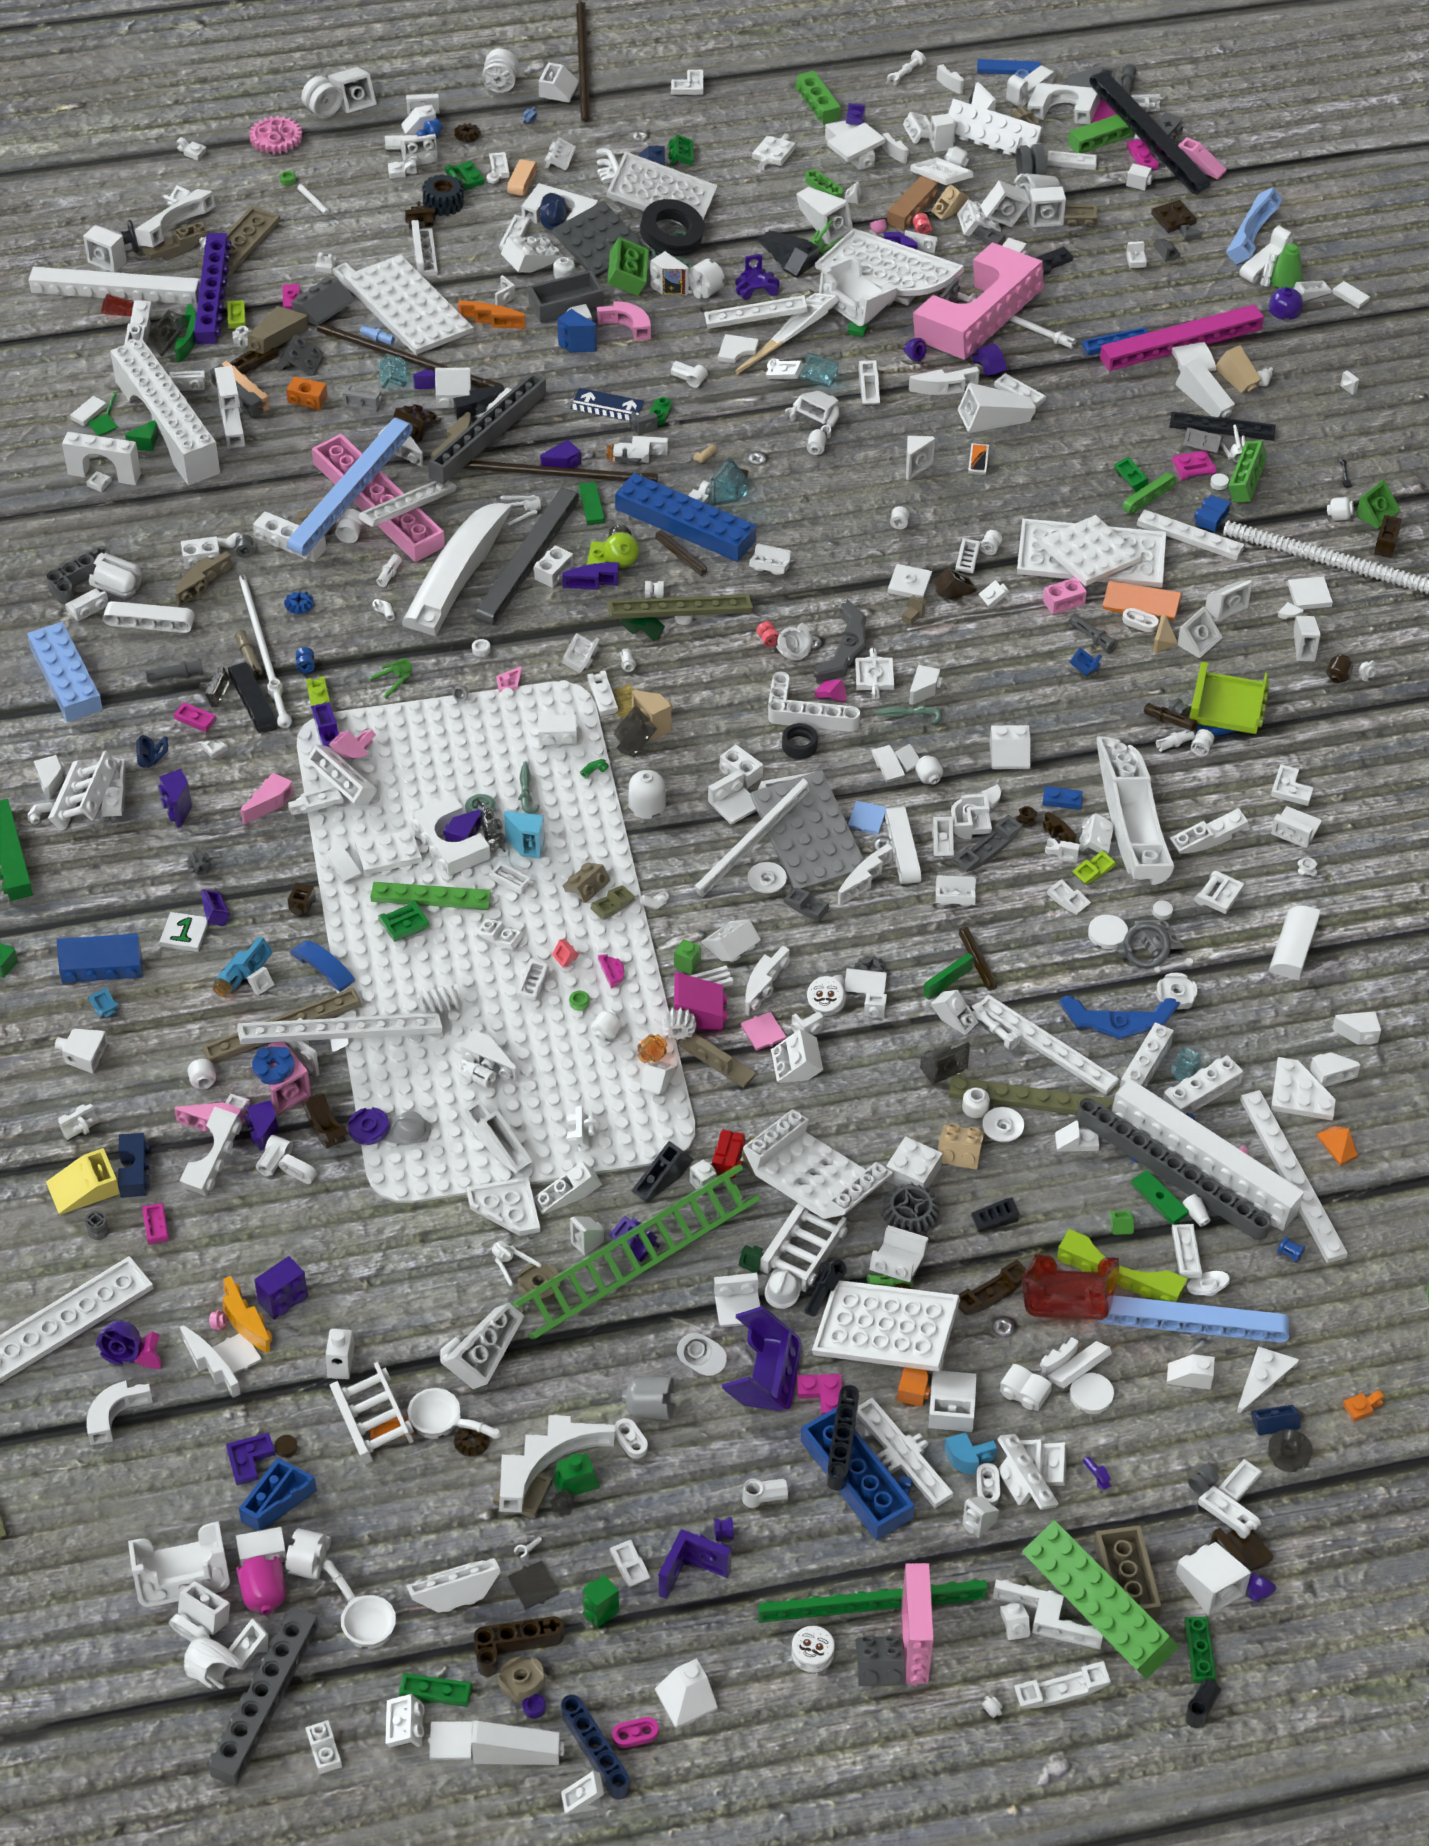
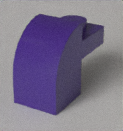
(856, 114)
(991, 359)

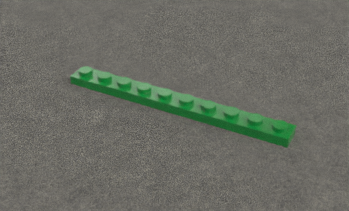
(865, 1601)

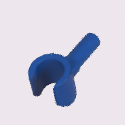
(905, 1484)

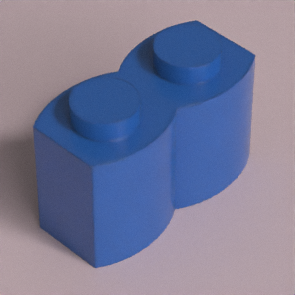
(1212, 512)

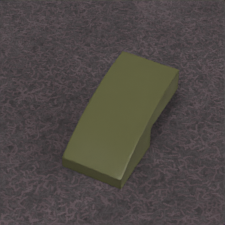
(614, 902)

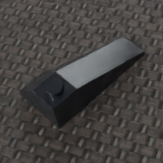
(792, 252)

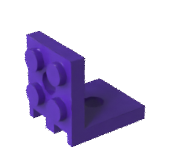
(697, 1551)

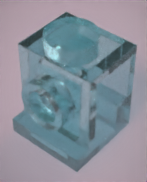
(1184, 1067)

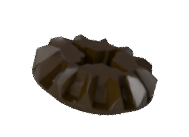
(461, 134)
(465, 1447)

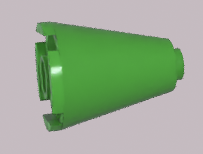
(1288, 268)

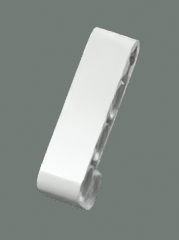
(1020, 90)
(1254, 268)

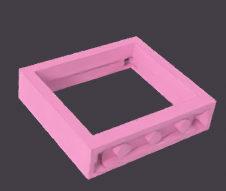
(917, 1623)

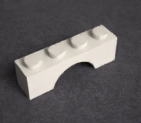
(201, 1175)

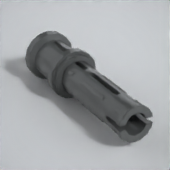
(1128, 77)
(1099, 636)
(183, 669)

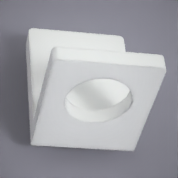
(506, 294)

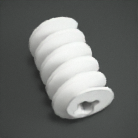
(439, 999)

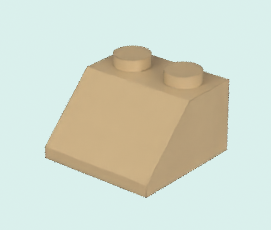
(656, 709)

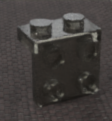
(634, 732)

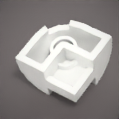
(971, 816)

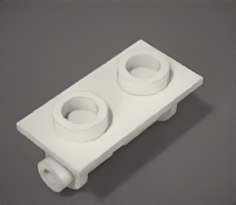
(925, 242)

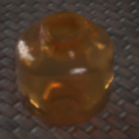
(652, 1048)

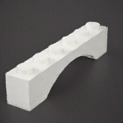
(194, 204)

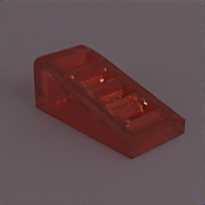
(116, 306)

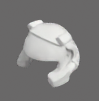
(795, 642)

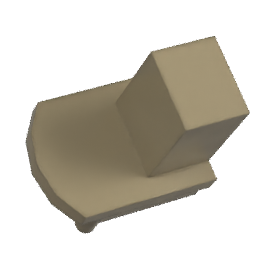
(915, 610)

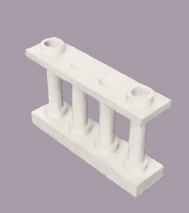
(73, 786)
(790, 1229)
(351, 1412)

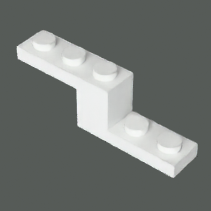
(1047, 1614)

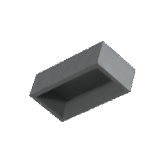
(556, 296)

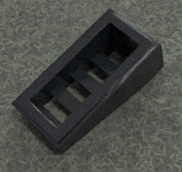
(1001, 1206)

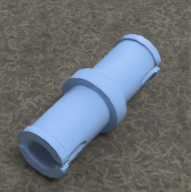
(377, 335)

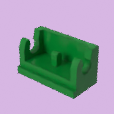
(1131, 473)

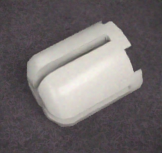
(116, 576)

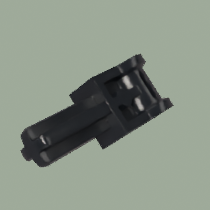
(825, 1281)

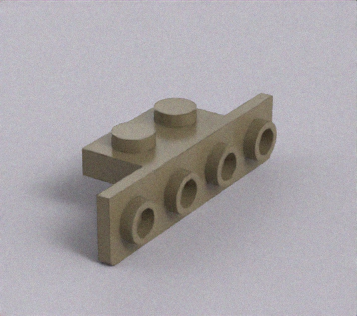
(718, 1060)

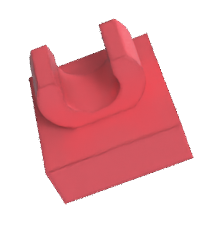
(564, 953)

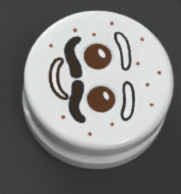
(826, 995)
(813, 1649)

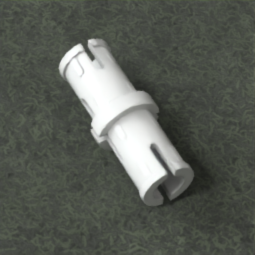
(385, 576)
(1174, 739)

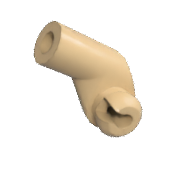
(704, 455)

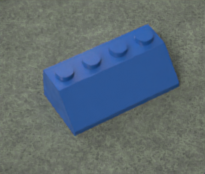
(99, 958)

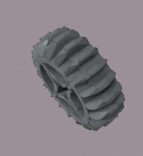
(915, 1203)

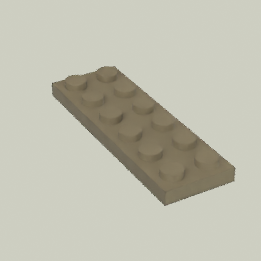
(247, 235)

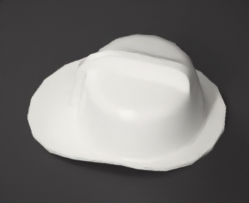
(782, 1289)
(701, 1354)

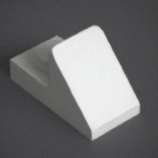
(942, 836)
(1073, 1139)
(249, 1642)
(583, 1794)

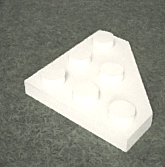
(1300, 1092)
(506, 1204)

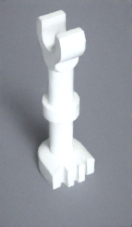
(917, 59)
(1011, 1039)

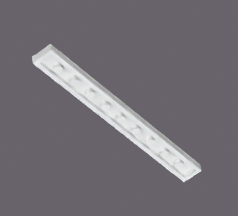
(339, 1028)
(1290, 1170)

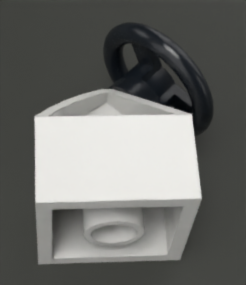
(106, 246)

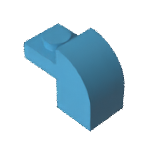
(965, 1456)

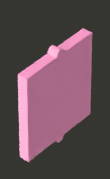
(763, 1031)

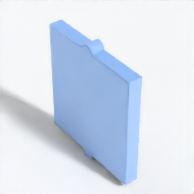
(867, 817)

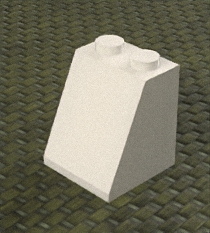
(355, 88)
(1213, 1577)

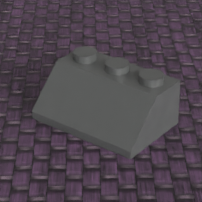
(323, 300)

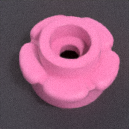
(218, 1320)

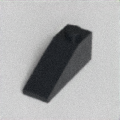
(663, 1171)

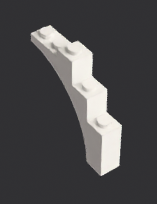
(541, 1450)

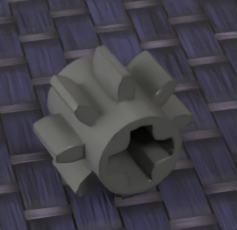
(198, 862)

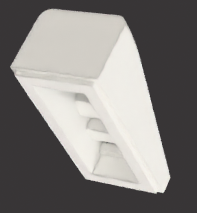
(1312, 289)
(970, 545)
(537, 966)

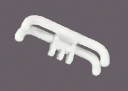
(607, 174)

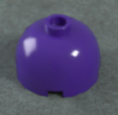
(1286, 303)
(119, 1342)

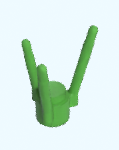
(819, 242)
(401, 668)

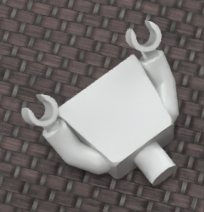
(817, 406)

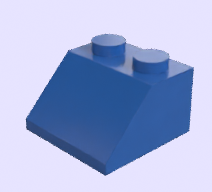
(576, 332)

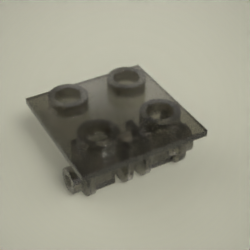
(492, 830)

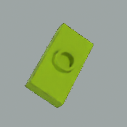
(595, 553)

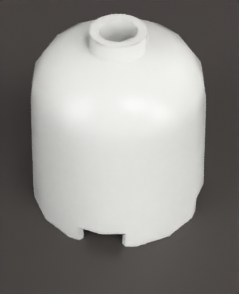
(647, 794)

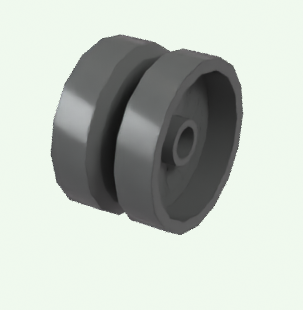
(1031, 159)

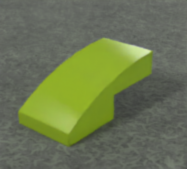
(1095, 868)

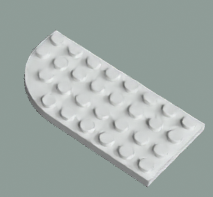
(893, 263)

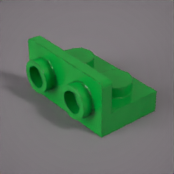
(680, 149)

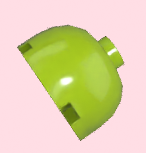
(621, 548)

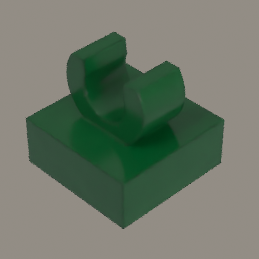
(751, 1258)

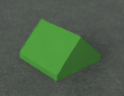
(1376, 504)

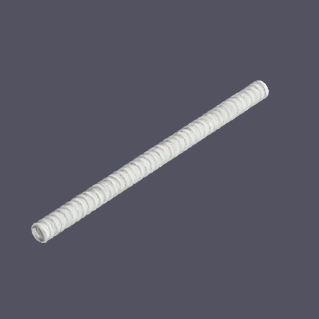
(1326, 556)

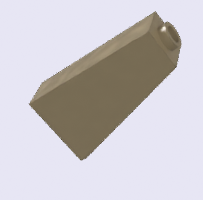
(277, 329)

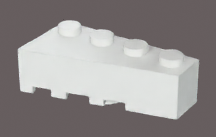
(483, 1348)

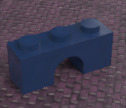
(133, 1179)

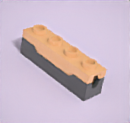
(251, 398)

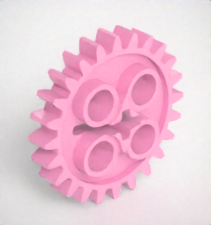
(275, 135)

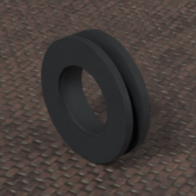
(676, 211)

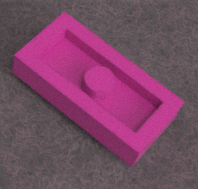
(195, 717)

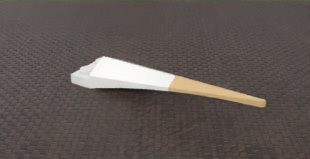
(817, 306)

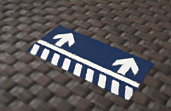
(606, 404)

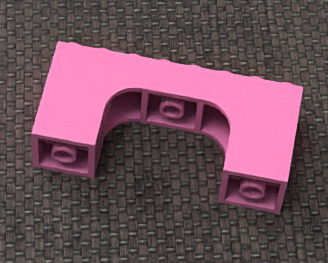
(1008, 283)

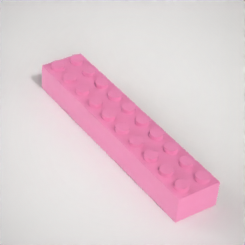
(410, 531)

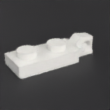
(316, 800)

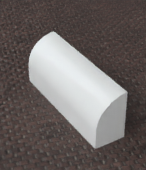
(1294, 942)

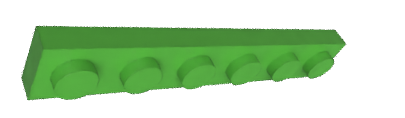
(431, 895)

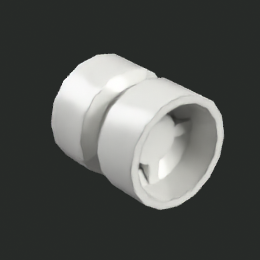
(349, 526)

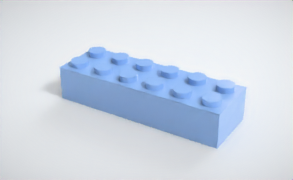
(64, 672)

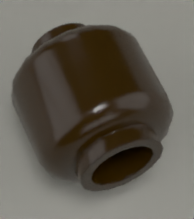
(1339, 668)

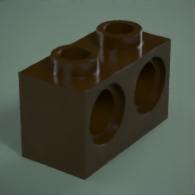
(1387, 536)

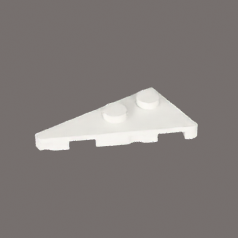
(1265, 1371)

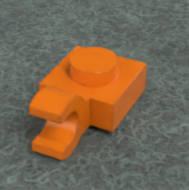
(1362, 1407)

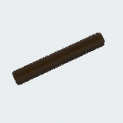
(681, 553)
(978, 959)

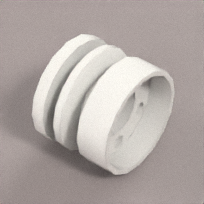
(500, 70)

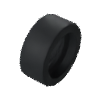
(800, 730)

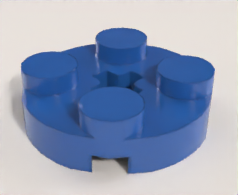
(270, 1055)

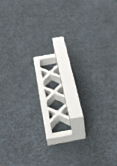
(421, 252)

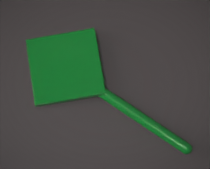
(104, 424)

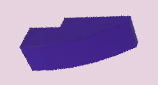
(591, 576)
(325, 723)

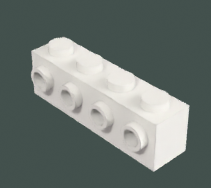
(1204, 1085)

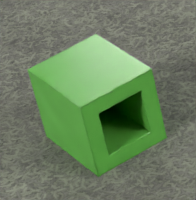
(687, 956)

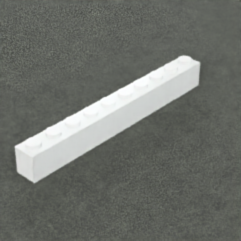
(122, 285)

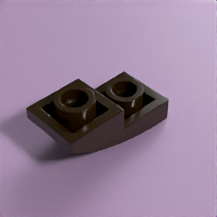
(1058, 828)

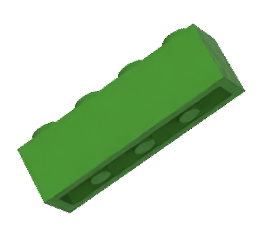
(1098, 134)

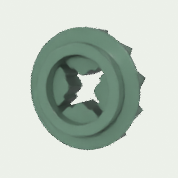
(472, 803)

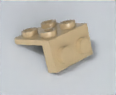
(960, 1145)

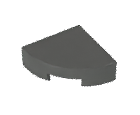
(1189, 233)

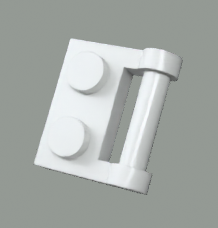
(1225, 894)

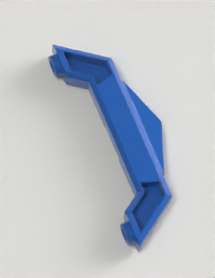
(1117, 1023)

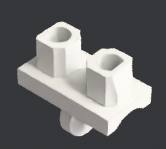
(1148, 102)
(78, 1122)
(584, 1125)

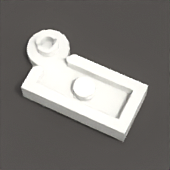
(498, 166)
(784, 369)

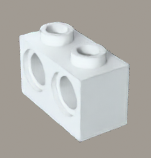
(198, 549)
(552, 565)
(738, 759)

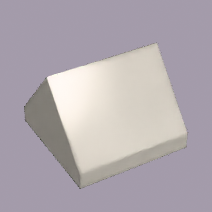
(853, 193)

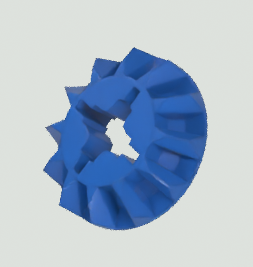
(304, 606)

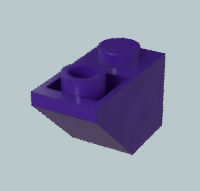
(263, 1122)

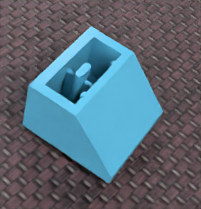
(525, 833)

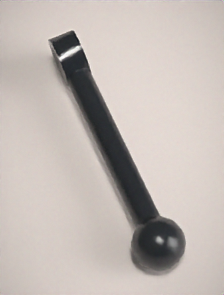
(1343, 462)

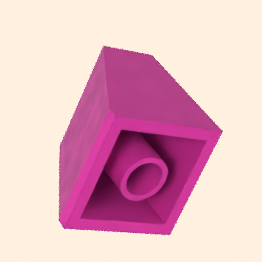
(702, 999)

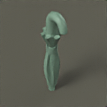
(902, 711)
(525, 797)

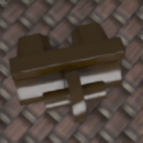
(421, 214)

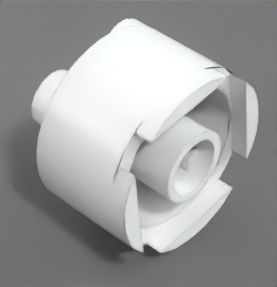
(705, 278)
(307, 1554)

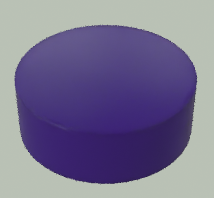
(534, 1706)

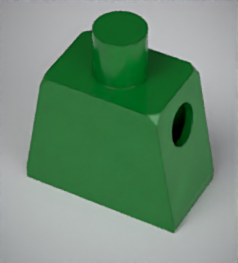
(575, 1475)

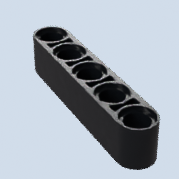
(252, 697)
(841, 1446)

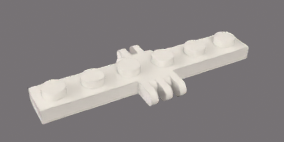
(903, 1453)

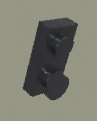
(1055, 258)

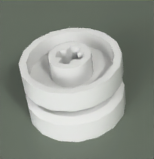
(321, 97)

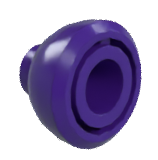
(915, 349)
(1259, 1588)

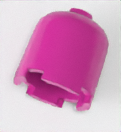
(262, 1584)

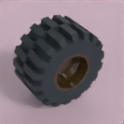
(443, 194)

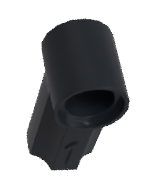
(1202, 1703)

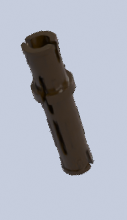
(1163, 714)

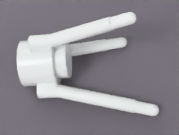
(1236, 449)
(530, 503)
(505, 1253)

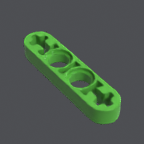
(1149, 493)

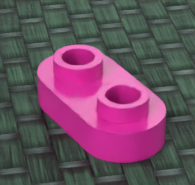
(634, 1731)

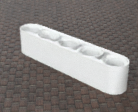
(148, 617)
(902, 845)

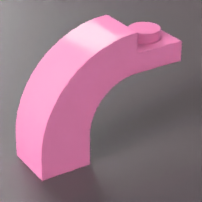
(626, 314)

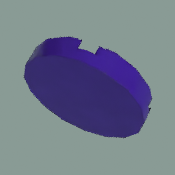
(368, 1126)

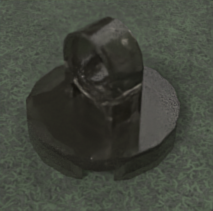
(1289, 1450)

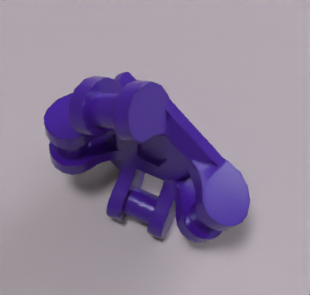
(756, 279)

